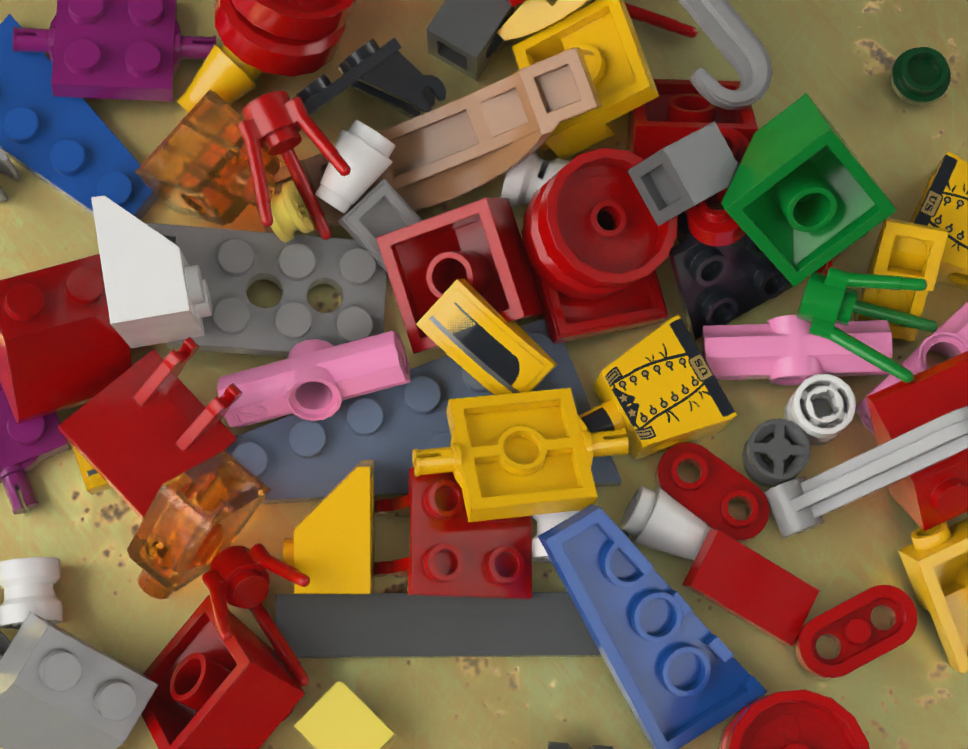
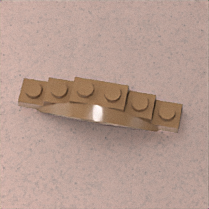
(475, 135)

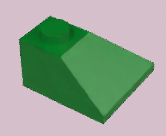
(803, 192)

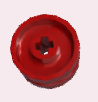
(283, 34)
(592, 228)
(793, 722)

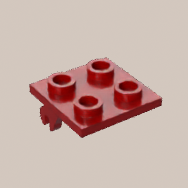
(149, 427)
(457, 555)

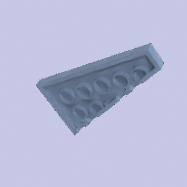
(309, 458)

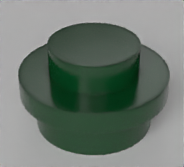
(920, 76)

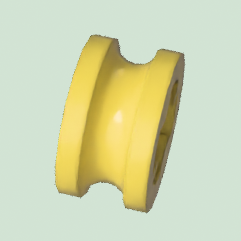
(289, 213)

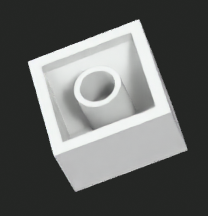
(147, 280)

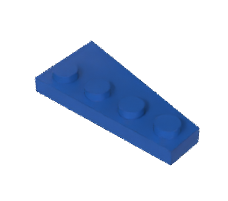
(62, 135)
(656, 648)

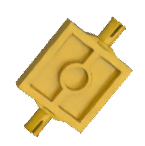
(520, 454)

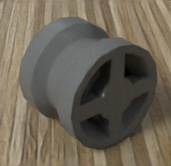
(778, 441)

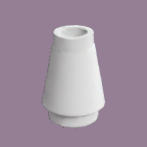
(368, 158)
(663, 524)

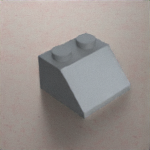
(66, 692)

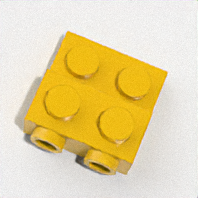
(613, 61)
(940, 581)

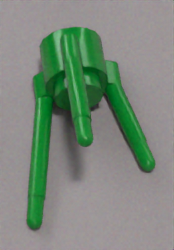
(830, 302)

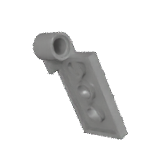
(238, 258)

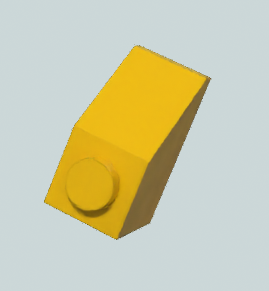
(338, 538)

